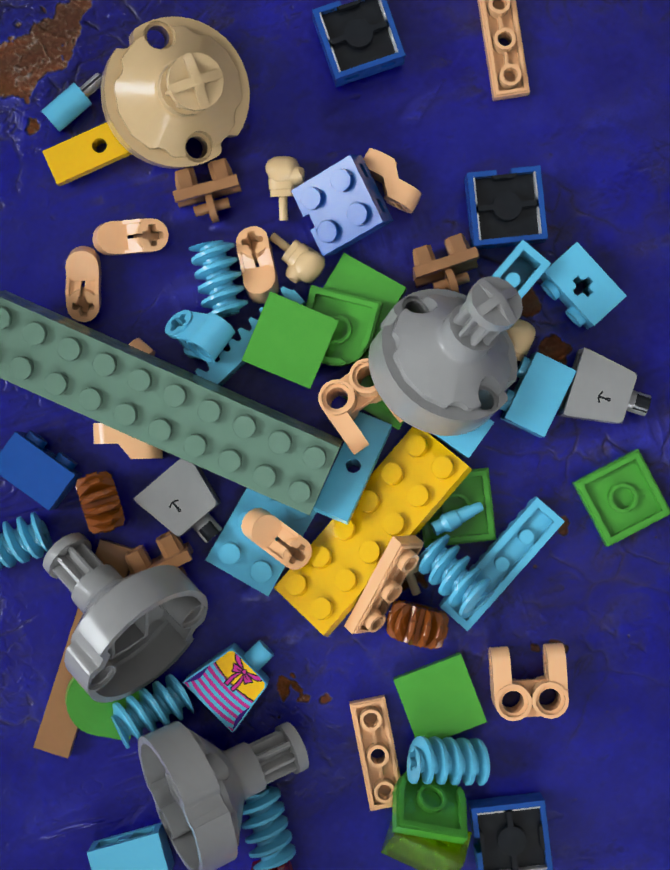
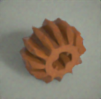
(100, 502)
(417, 624)

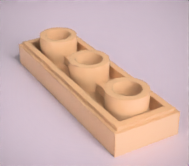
(504, 63)
(384, 584)
(374, 732)

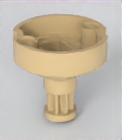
(175, 92)

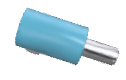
(71, 102)

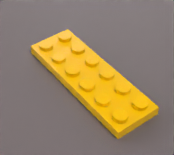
(395, 502)

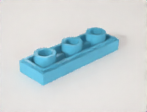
(344, 489)

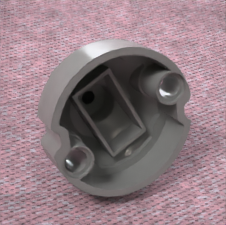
(447, 356)
(128, 624)
(205, 789)

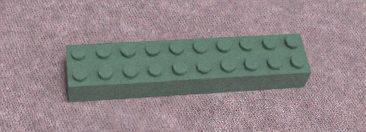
(163, 404)

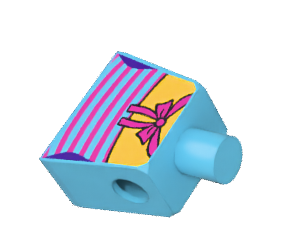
(231, 682)

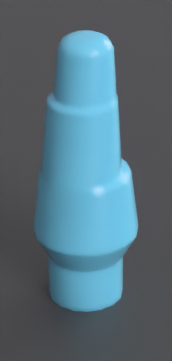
(453, 519)

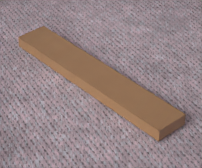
(57, 730)

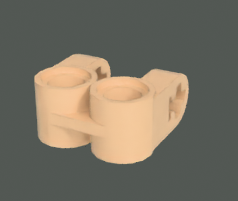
(358, 398)
(529, 689)

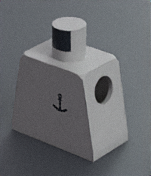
(602, 391)
(182, 500)

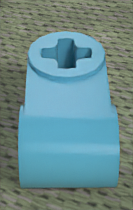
(200, 334)

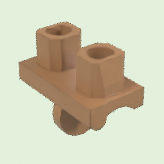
(191, 192)
(449, 268)
(173, 553)

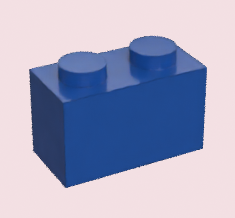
(38, 470)

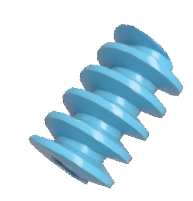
(218, 277)
(23, 541)
(454, 576)
(150, 709)
(448, 759)
(269, 829)

